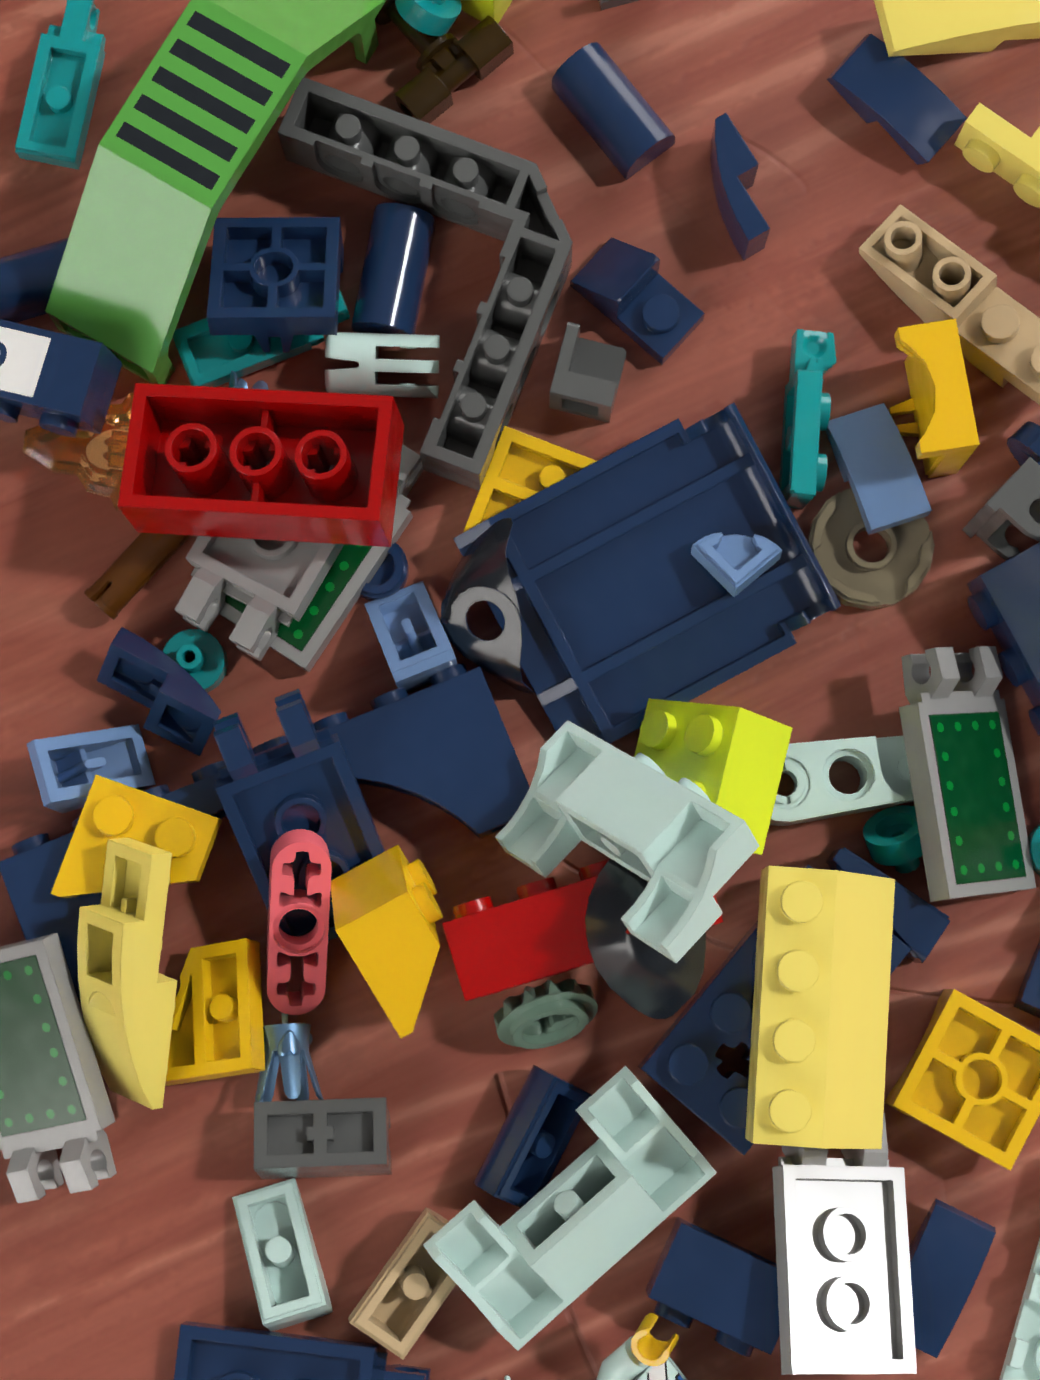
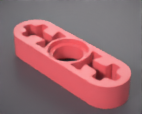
(311, 946)

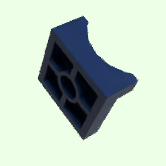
(275, 278)

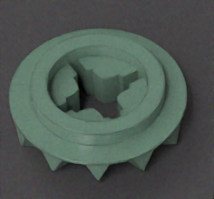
(545, 1014)

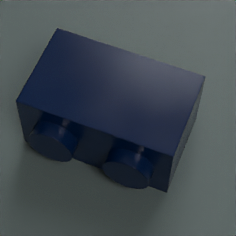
(719, 1286)

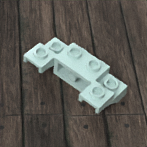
(639, 820)
(578, 1221)

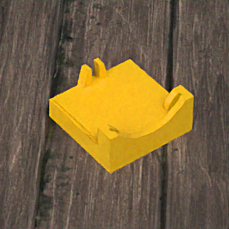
(938, 397)
(973, 1079)

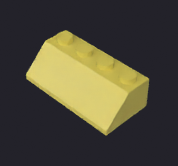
(820, 1009)

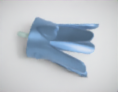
(289, 1046)

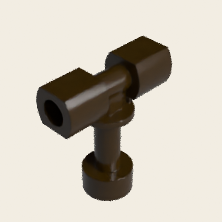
(446, 62)

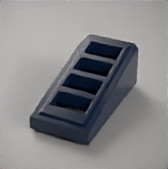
(914, 919)

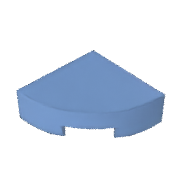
(735, 558)

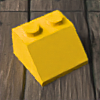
(389, 929)

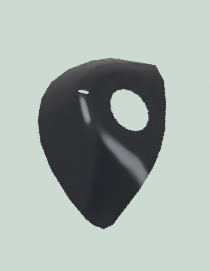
(486, 577)
(628, 964)

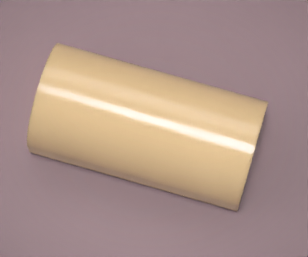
(405, 1291)

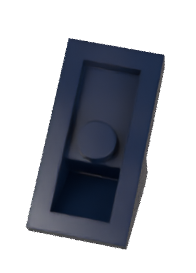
(637, 299)

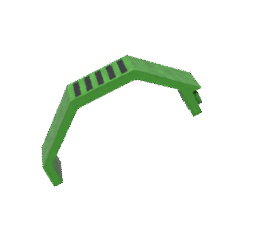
(178, 159)

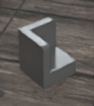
(586, 376)

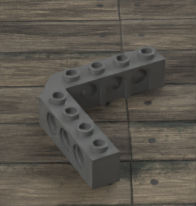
(470, 188)

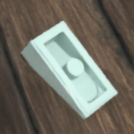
(281, 1255)

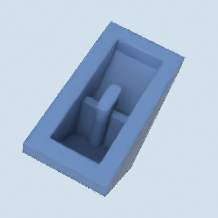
(411, 636)
(70, 762)

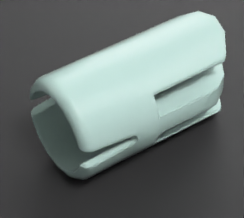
(364, 350)

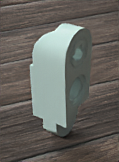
(881, 770)

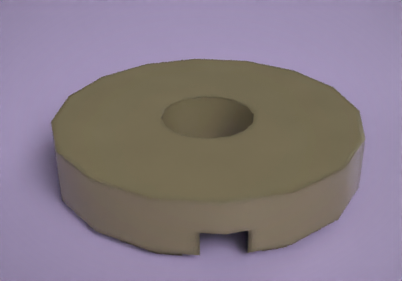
(862, 582)

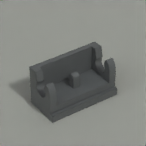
(1013, 504)
(322, 1138)

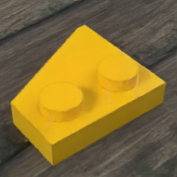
(126, 812)
(218, 1014)

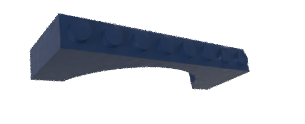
(430, 744)

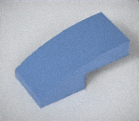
(878, 468)

